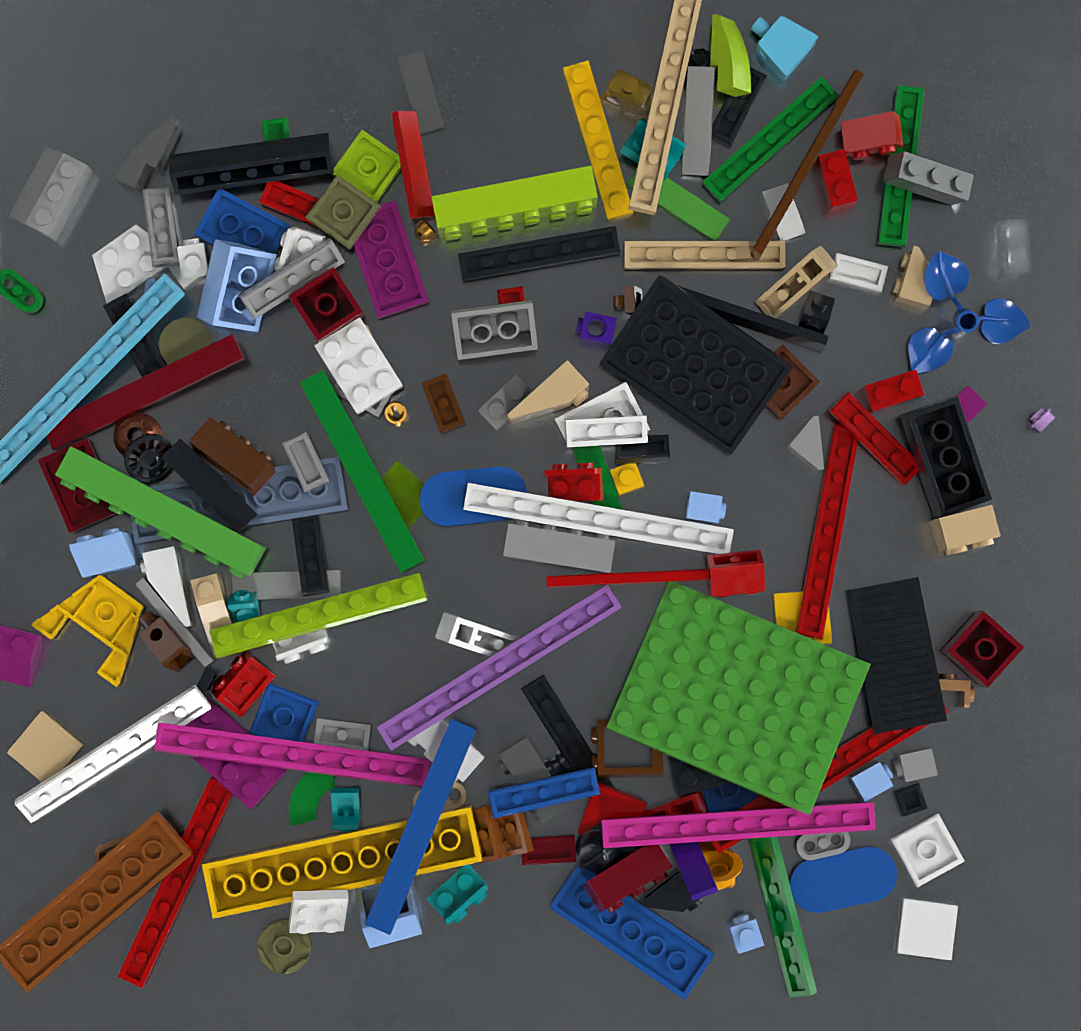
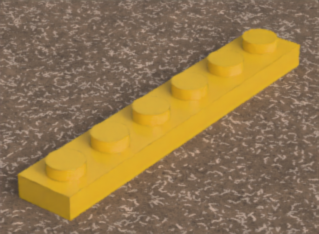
(597, 140)

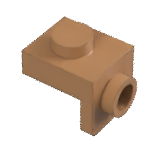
(967, 692)

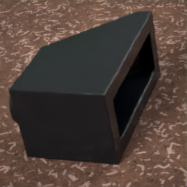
(671, 896)

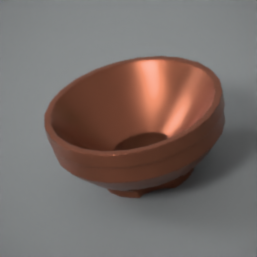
(141, 420)

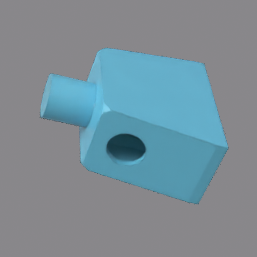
(782, 44)

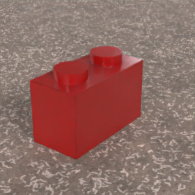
(872, 135)
(836, 181)
(892, 391)
(736, 573)

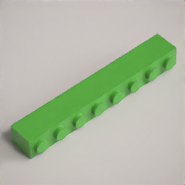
(159, 511)

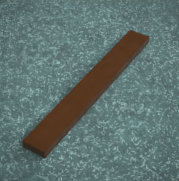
(806, 165)

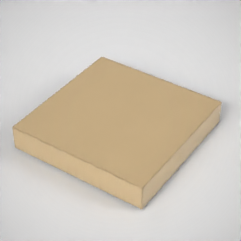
(45, 747)

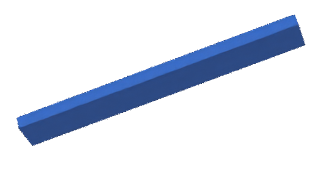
(420, 827)

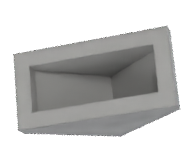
(808, 445)

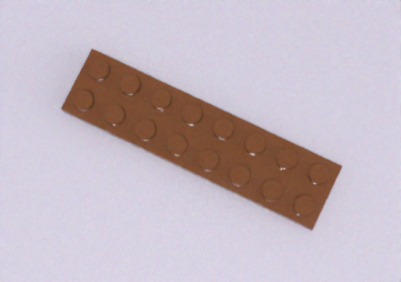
(93, 901)

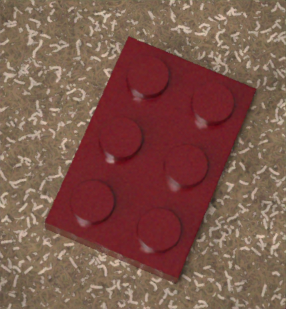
(74, 507)

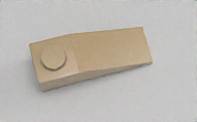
(796, 282)
(212, 604)

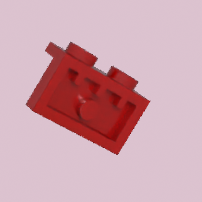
(575, 484)
(241, 683)

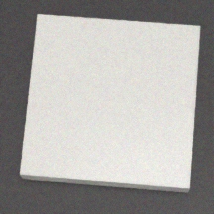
(927, 849)
(927, 928)

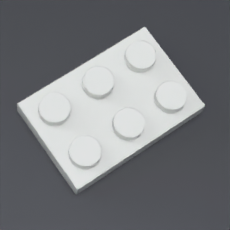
(358, 366)

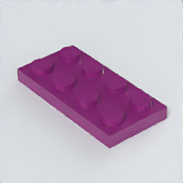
(389, 264)
(244, 781)

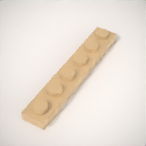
(701, 255)

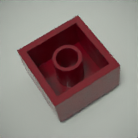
(326, 304)
(982, 649)

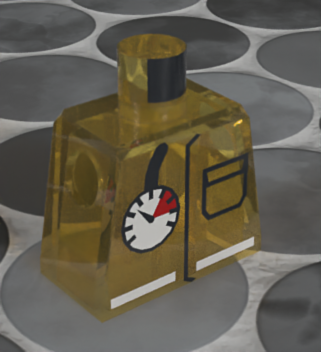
(628, 94)

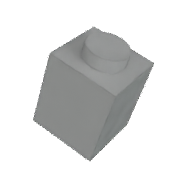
(915, 764)

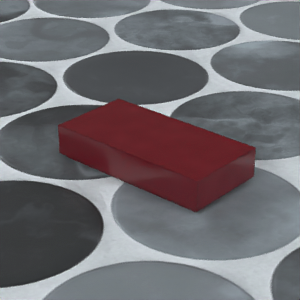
(551, 850)

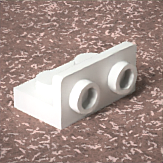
(295, 244)
(290, 648)

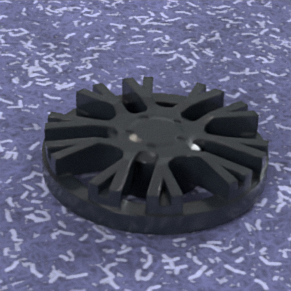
(147, 457)

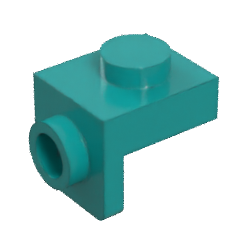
(345, 809)

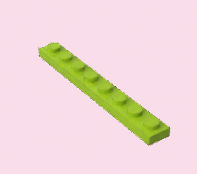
(317, 615)

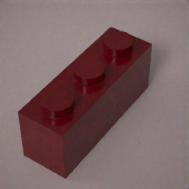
(628, 877)

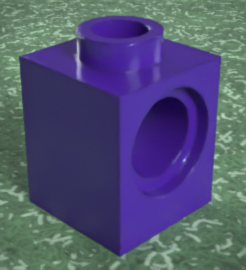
(607, 322)

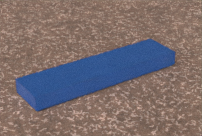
(543, 792)

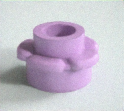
(1042, 419)

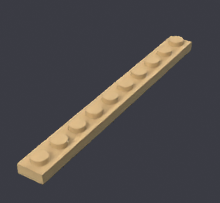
(664, 106)

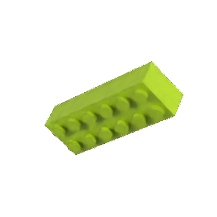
(515, 202)

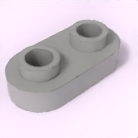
(822, 845)

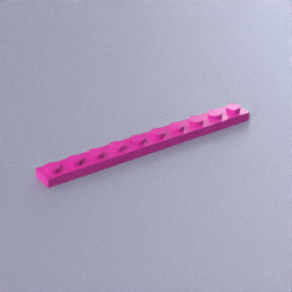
(291, 755)
(736, 824)

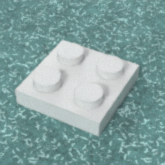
(318, 911)

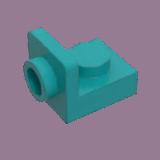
(243, 605)

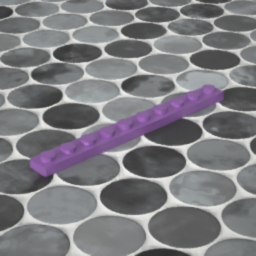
(498, 668)

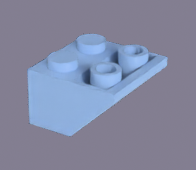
(105, 554)

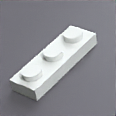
(606, 431)

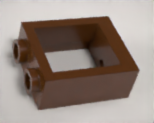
(598, 759)

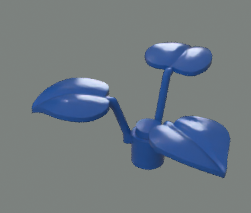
(942, 279)

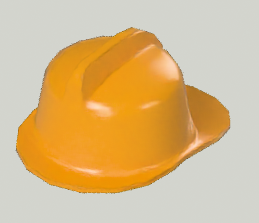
(722, 866)

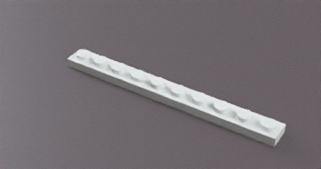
(598, 519)

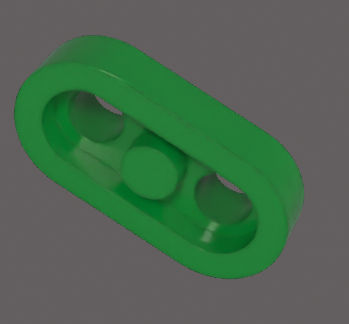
(20, 291)

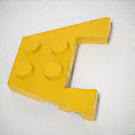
(106, 614)

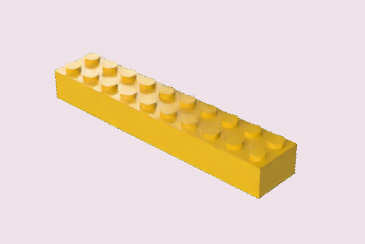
(332, 863)

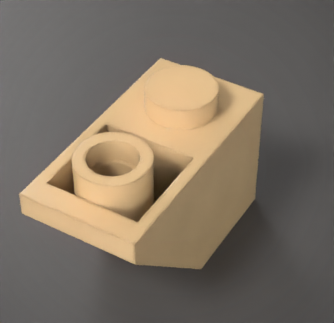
(911, 286)

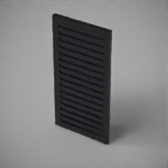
(897, 643)

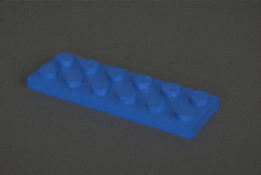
(635, 935)

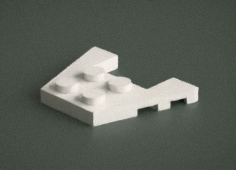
(127, 265)

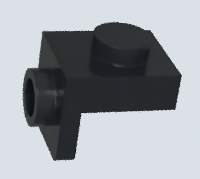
(816, 312)

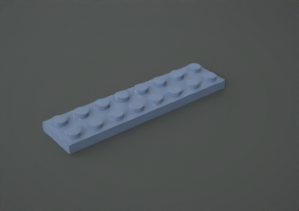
(276, 501)

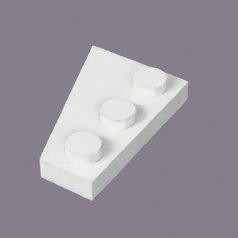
(612, 403)

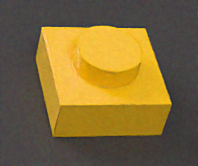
(626, 478)

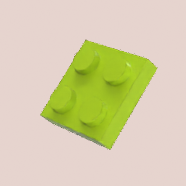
(368, 166)

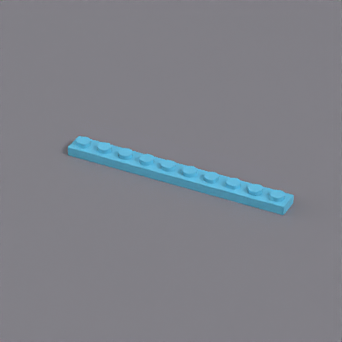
(87, 372)

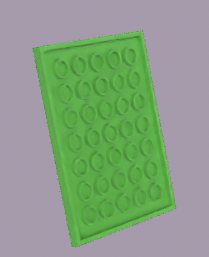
(739, 697)

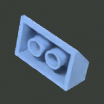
(230, 273)

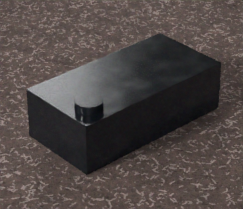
(945, 457)

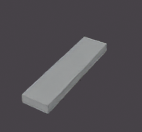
(698, 121)
(290, 278)
(282, 585)
(168, 615)

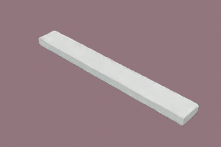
(110, 755)

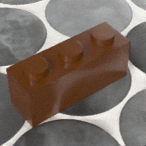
(233, 455)

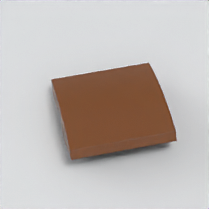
(501, 835)

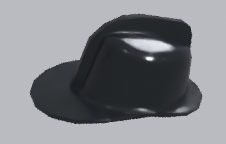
(593, 855)

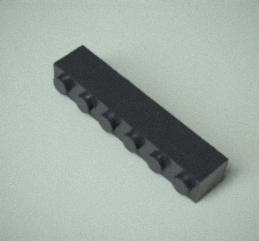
(251, 163)

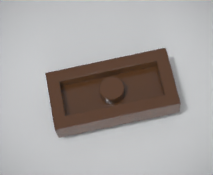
(443, 403)

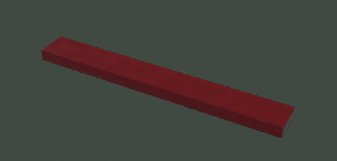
(146, 391)

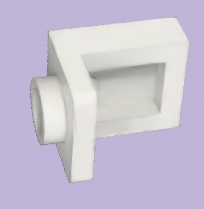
(192, 258)

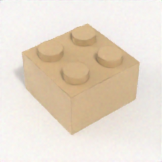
(965, 528)

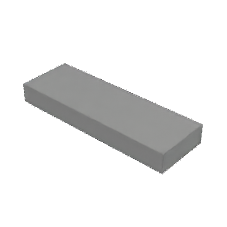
(160, 226)

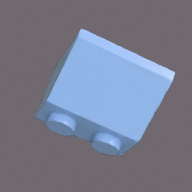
(406, 926)

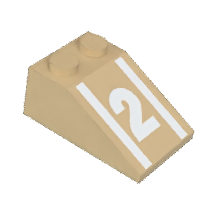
(555, 394)

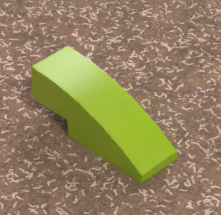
(729, 57)

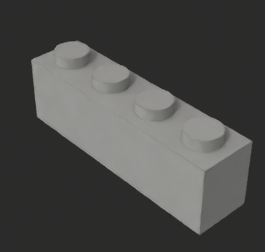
(559, 548)

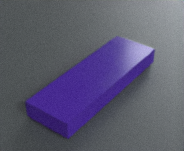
(693, 869)

